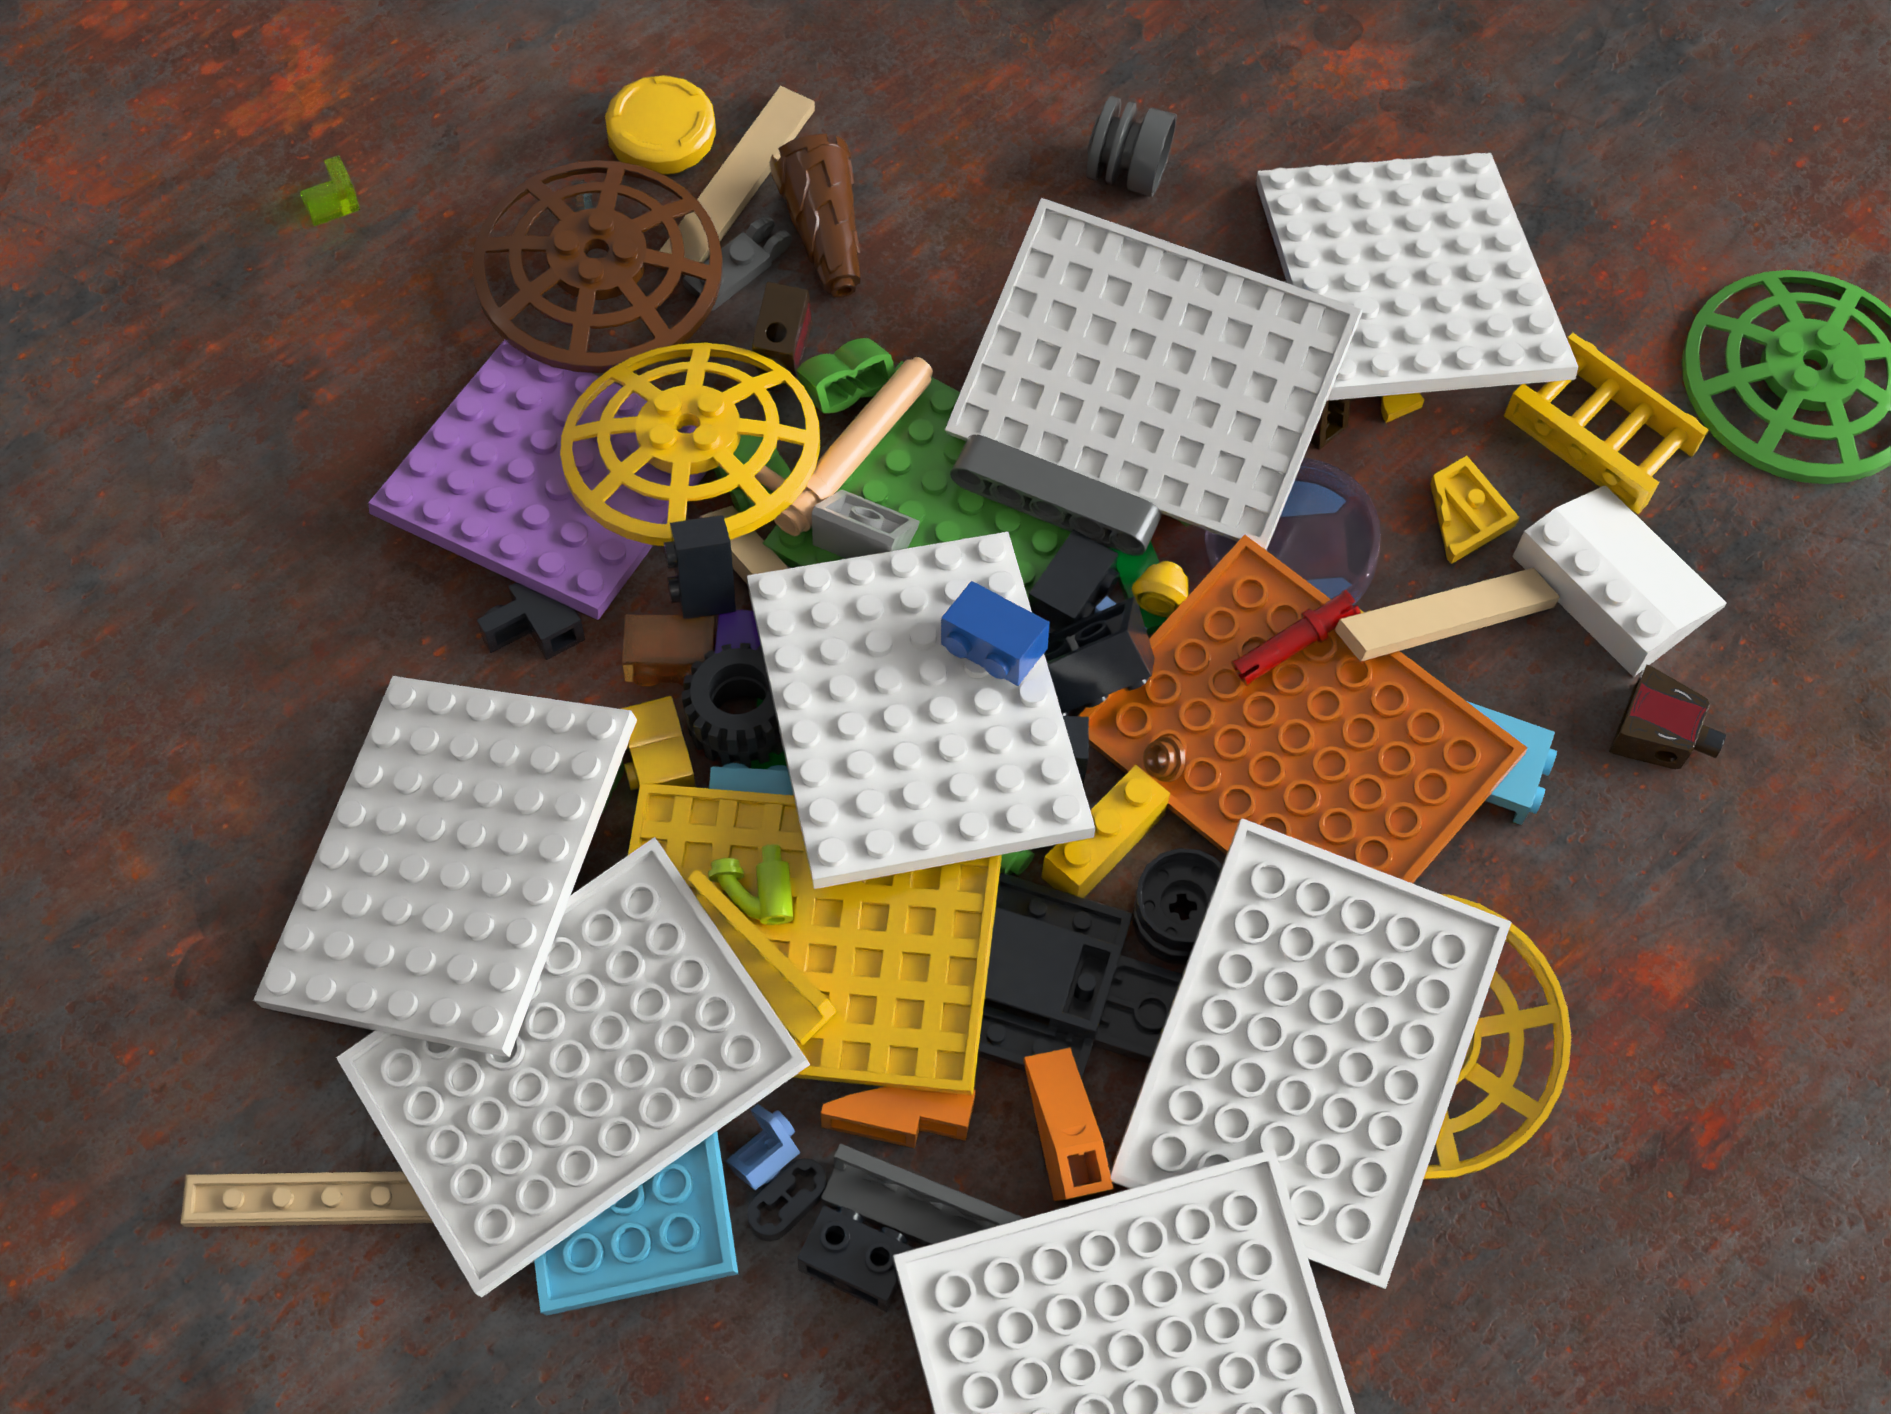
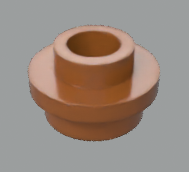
(1165, 759)

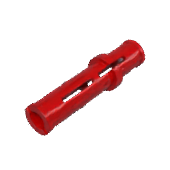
(1310, 628)

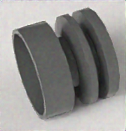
(1131, 146)

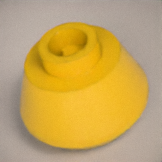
(1161, 588)

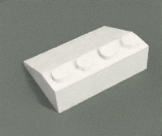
(1617, 578)

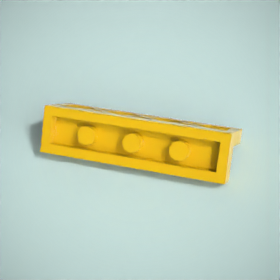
(787, 990)

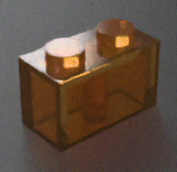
(664, 647)

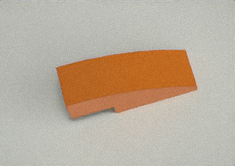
(899, 1114)

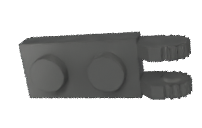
(744, 259)

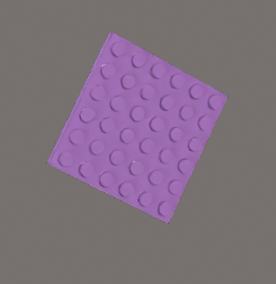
(497, 491)

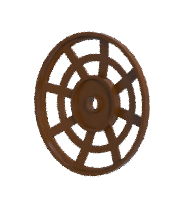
(591, 277)

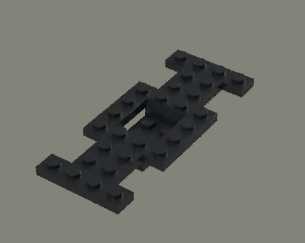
(1066, 964)

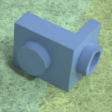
(767, 1152)

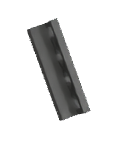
(906, 1201)

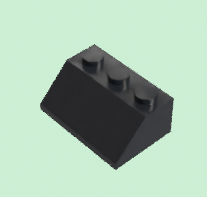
(1099, 656)

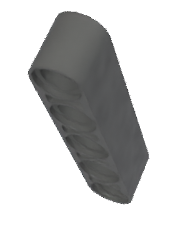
(1056, 494)

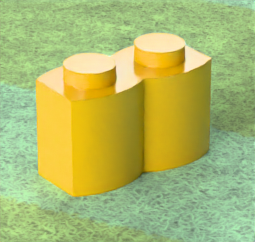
(658, 747)

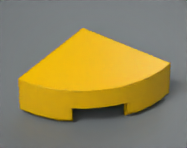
(1399, 405)

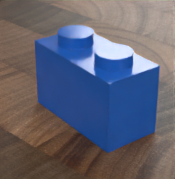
(994, 633)

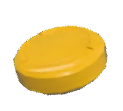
(660, 124)

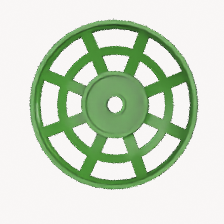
(1791, 379)

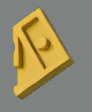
(1468, 509)

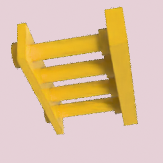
(1588, 453)

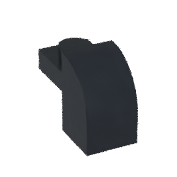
(549, 622)

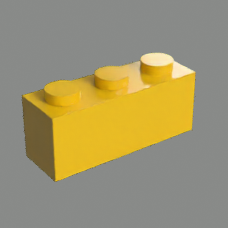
(1119, 823)

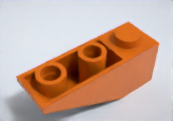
(1066, 1126)

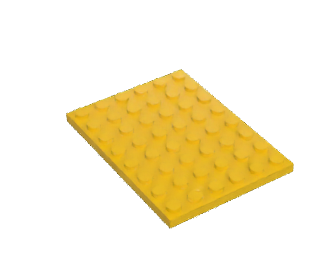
(889, 952)

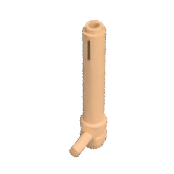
(852, 445)

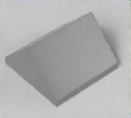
(859, 527)

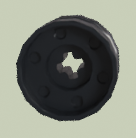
(1168, 882)

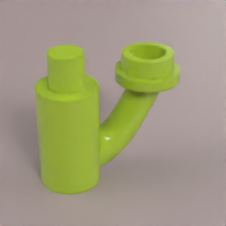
(773, 882)

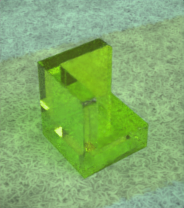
(333, 197)

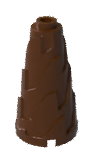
(819, 197)

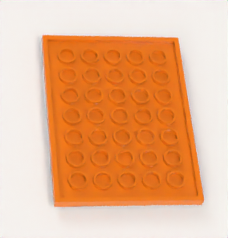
(1319, 747)

